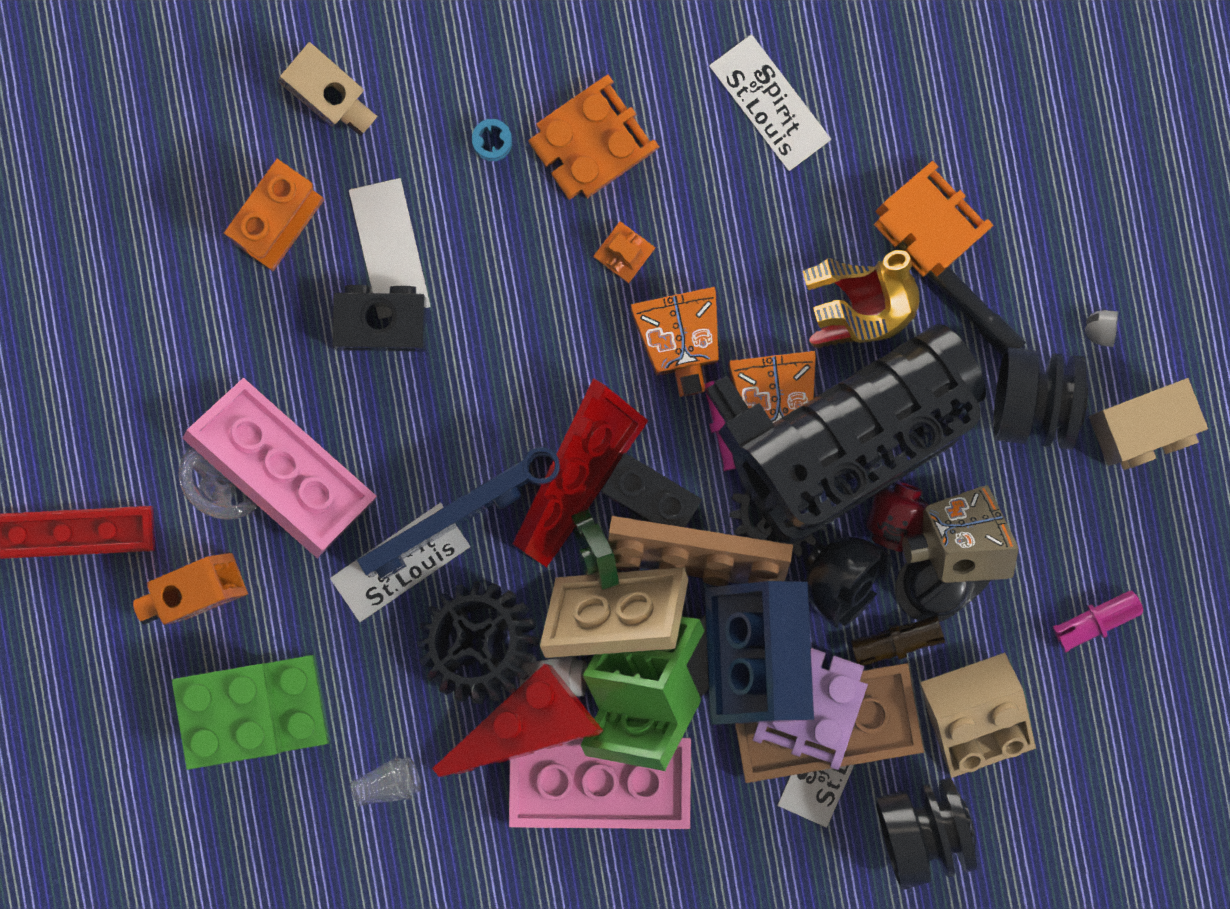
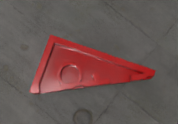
(532, 718)

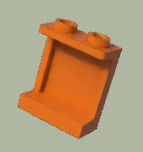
(274, 215)

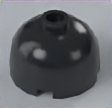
(843, 577)

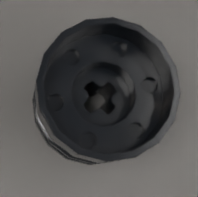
(1040, 398)
(926, 833)

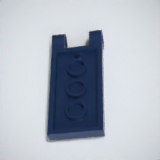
(500, 490)

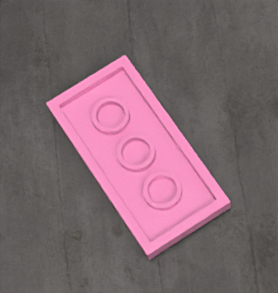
(279, 467)
(579, 791)

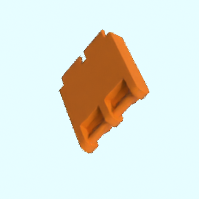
(590, 140)
(930, 222)

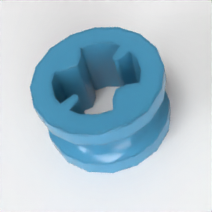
(505, 138)

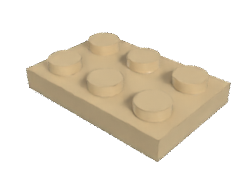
(627, 617)

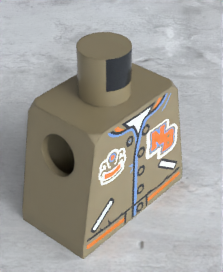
(965, 539)

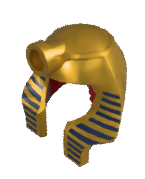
(881, 300)

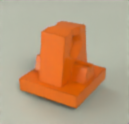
(624, 252)

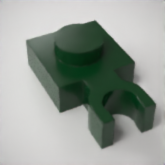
(596, 554)

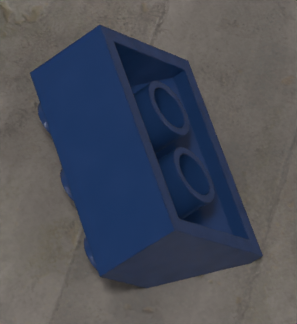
(759, 653)

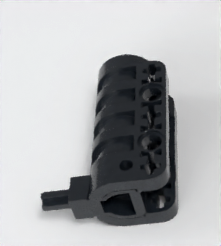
(845, 428)

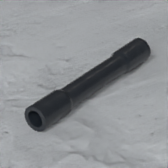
(989, 324)

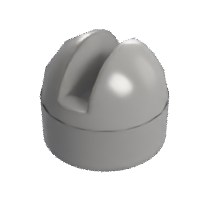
(1102, 327)

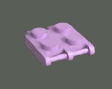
(836, 707)

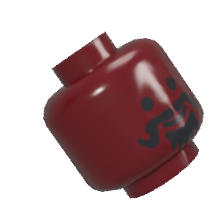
(896, 514)

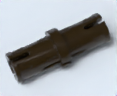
(898, 641)

